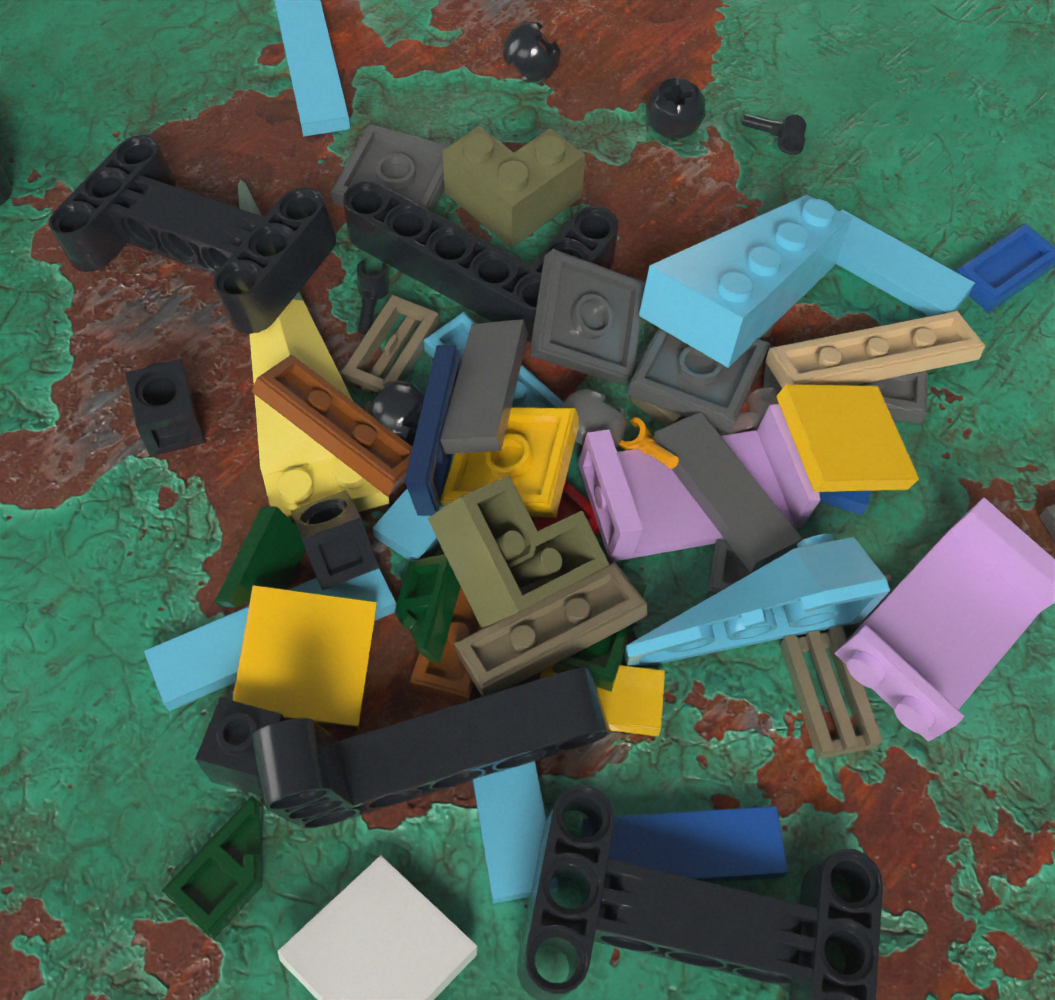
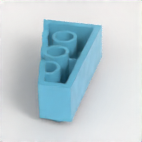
(744, 279)

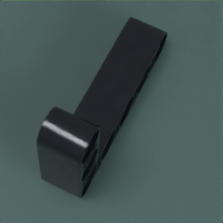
(461, 262)
(328, 781)

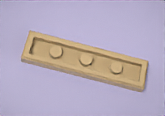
(877, 352)

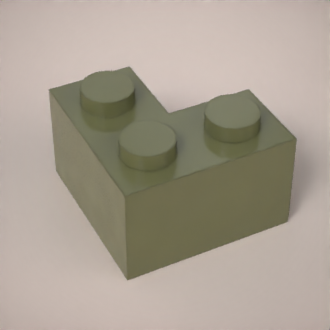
(510, 189)
(502, 555)

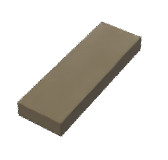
(550, 630)

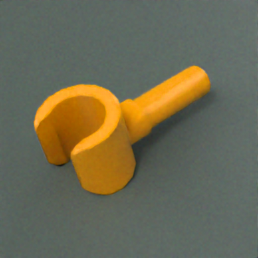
(648, 446)

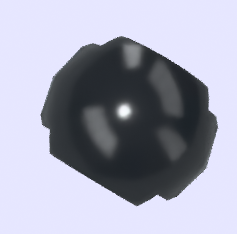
(531, 52)
(675, 108)
(398, 408)

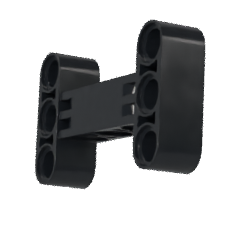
(254, 257)
(698, 919)

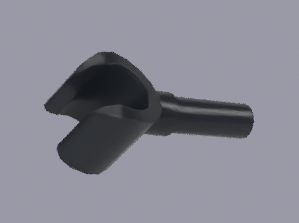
(790, 131)
(371, 289)

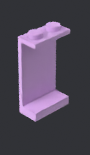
(650, 511)
(951, 620)

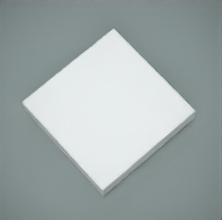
(378, 943)

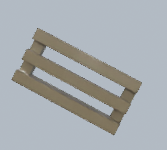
(373, 382)
(855, 693)

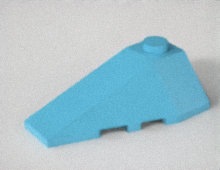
(800, 592)

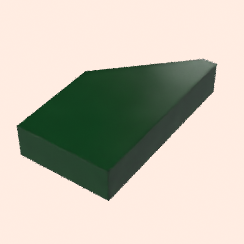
(265, 558)
(428, 604)
(223, 872)

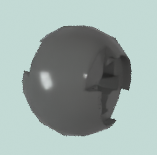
(596, 415)

